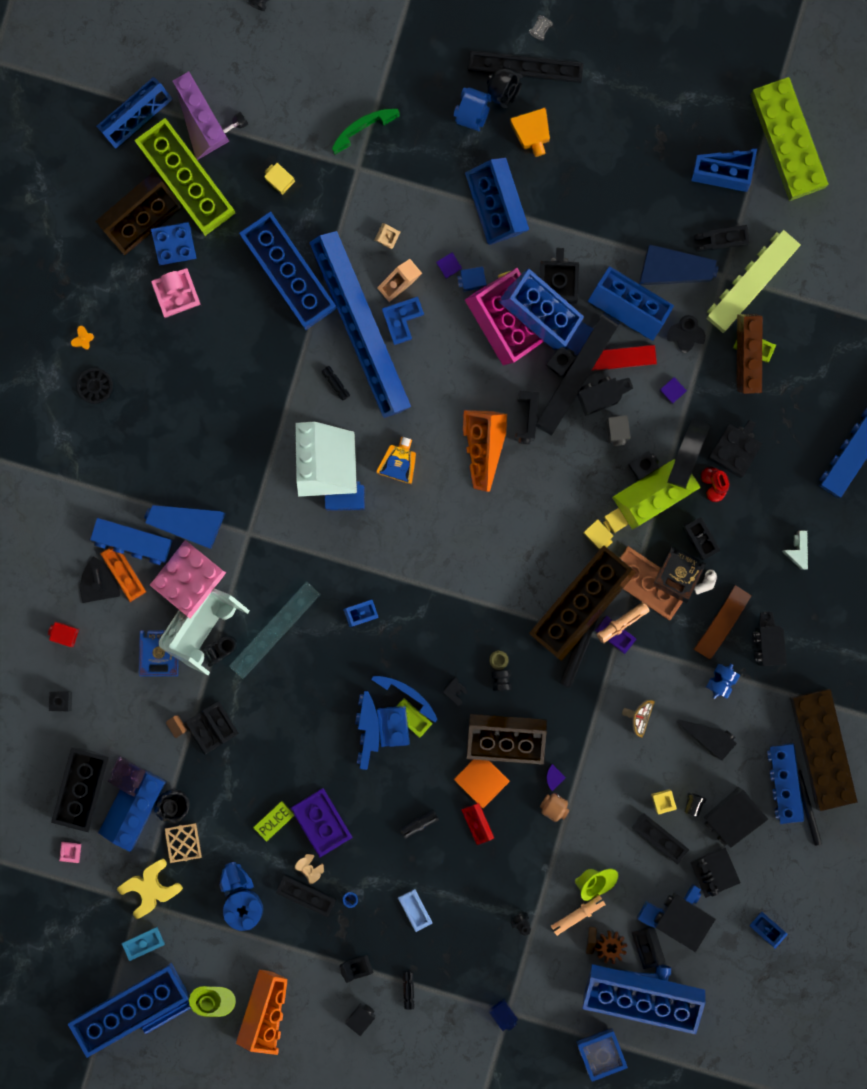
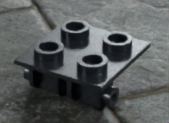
(715, 872)

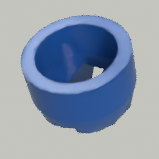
(352, 896)

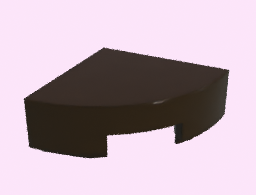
(591, 941)

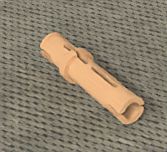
(616, 627)
(579, 914)

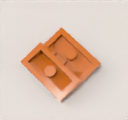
(482, 781)

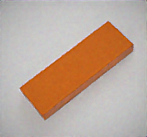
(123, 574)

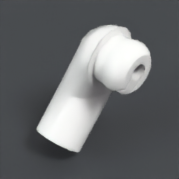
(708, 582)

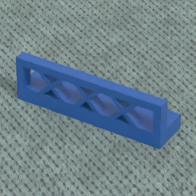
(132, 106)

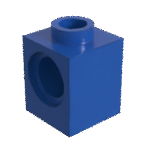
(472, 279)

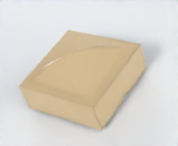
(387, 236)

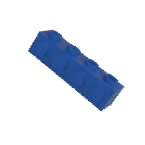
(786, 783)

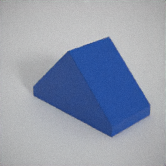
(361, 613)
(768, 930)

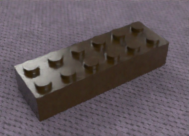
(582, 603)
(823, 749)

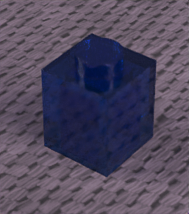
(504, 1015)

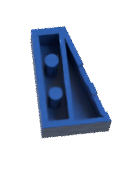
(726, 169)

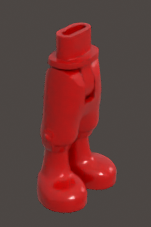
(719, 481)

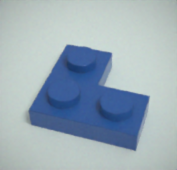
(396, 318)

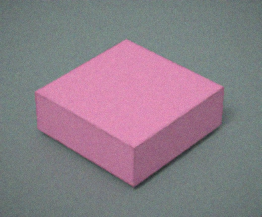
(70, 852)

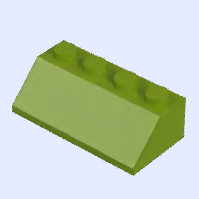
(651, 496)

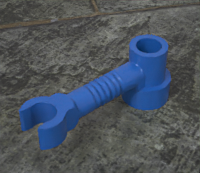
(662, 973)

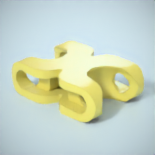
(149, 888)

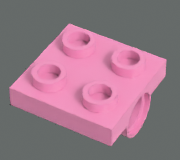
(175, 292)

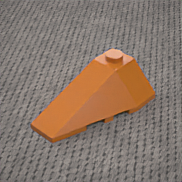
(485, 439)

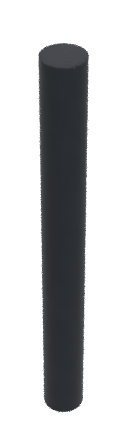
(809, 812)

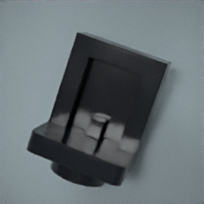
(356, 968)

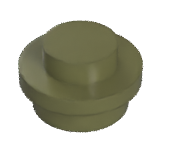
(498, 660)

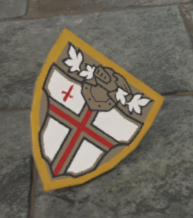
(640, 716)

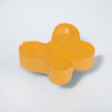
(83, 338)

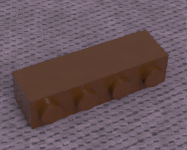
(749, 353)

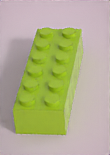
(789, 138)
(185, 176)

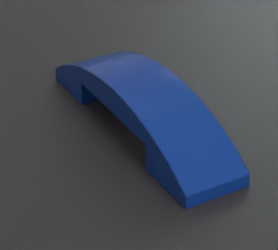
(426, 710)

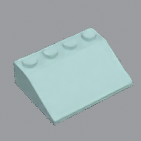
(324, 460)

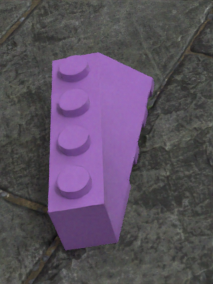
(201, 123)

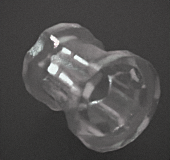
(540, 27)

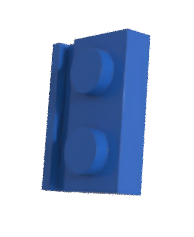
(393, 726)

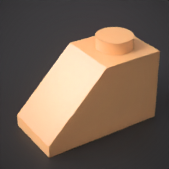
(399, 280)

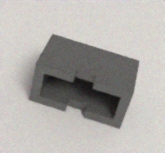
(618, 430)

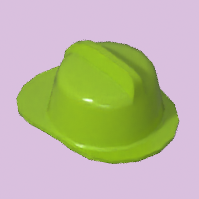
(595, 883)
(212, 1001)

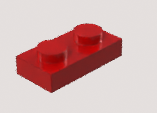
(477, 824)

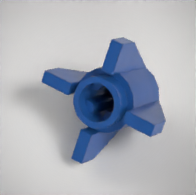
(234, 879)

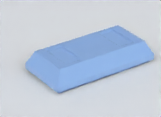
(415, 910)

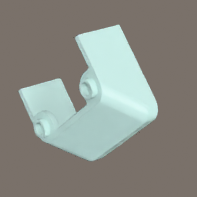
(186, 635)

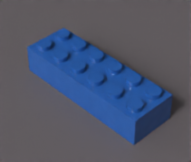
(288, 270)
(644, 999)
(129, 1010)

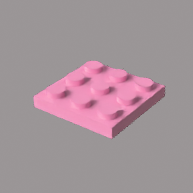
(187, 579)

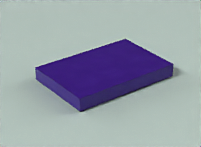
(321, 822)

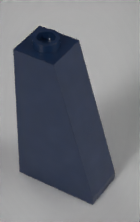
(675, 267)

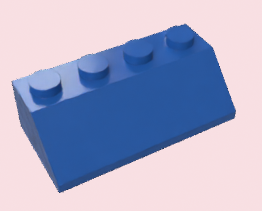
(497, 200)
(631, 303)
(541, 309)
(131, 812)

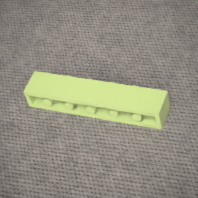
(753, 281)

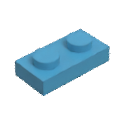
(143, 943)

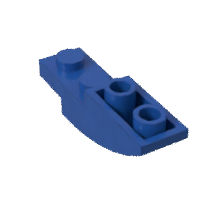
(367, 721)

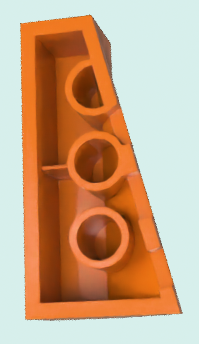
(262, 1017)

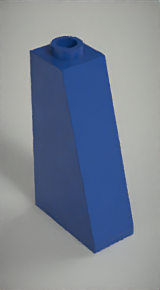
(190, 524)

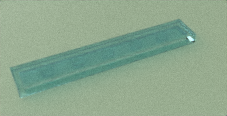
(274, 630)

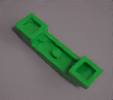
(384, 116)

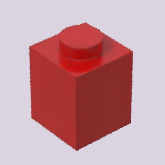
(63, 634)

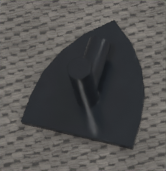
(98, 582)

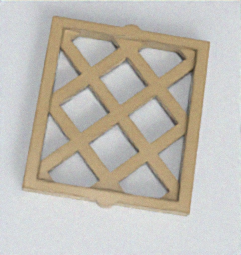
(175, 837)

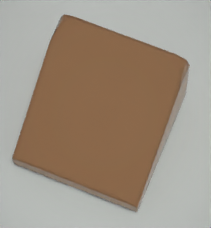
(176, 726)

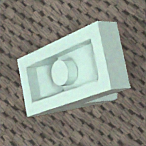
(799, 556)

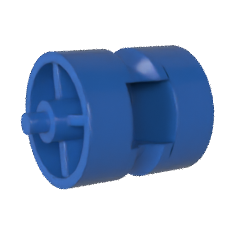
(723, 680)

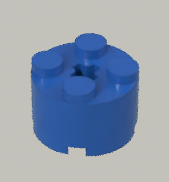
(473, 109)
(233, 915)

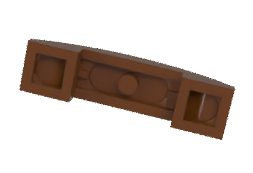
(723, 622)

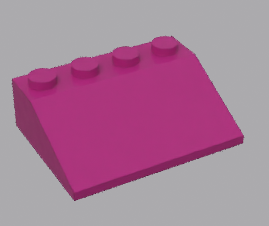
(503, 330)

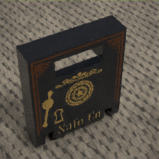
(682, 570)

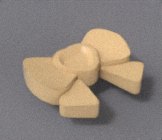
(311, 874)

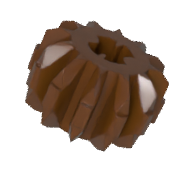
(612, 940)

